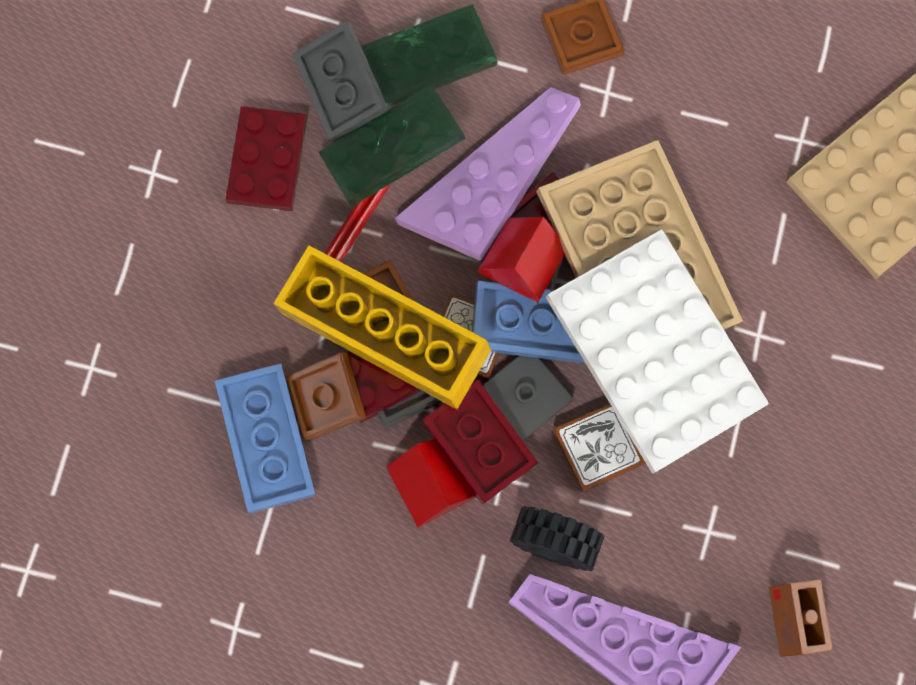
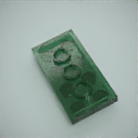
(430, 54)
(392, 145)

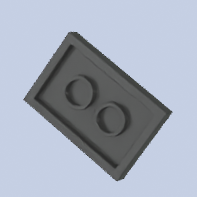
(340, 81)

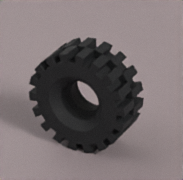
(557, 538)

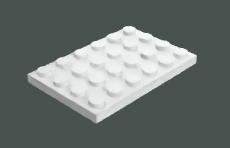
(657, 351)

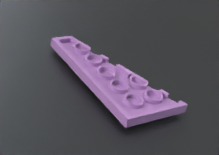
(485, 188)
(621, 641)

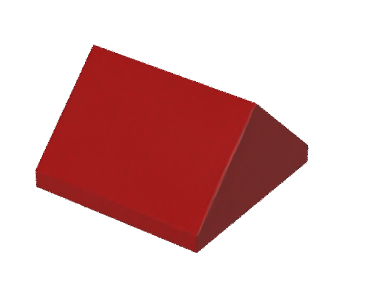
(524, 256)
(428, 482)

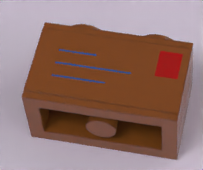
(800, 618)

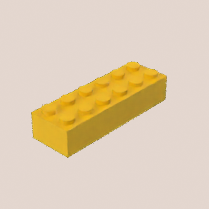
(383, 326)

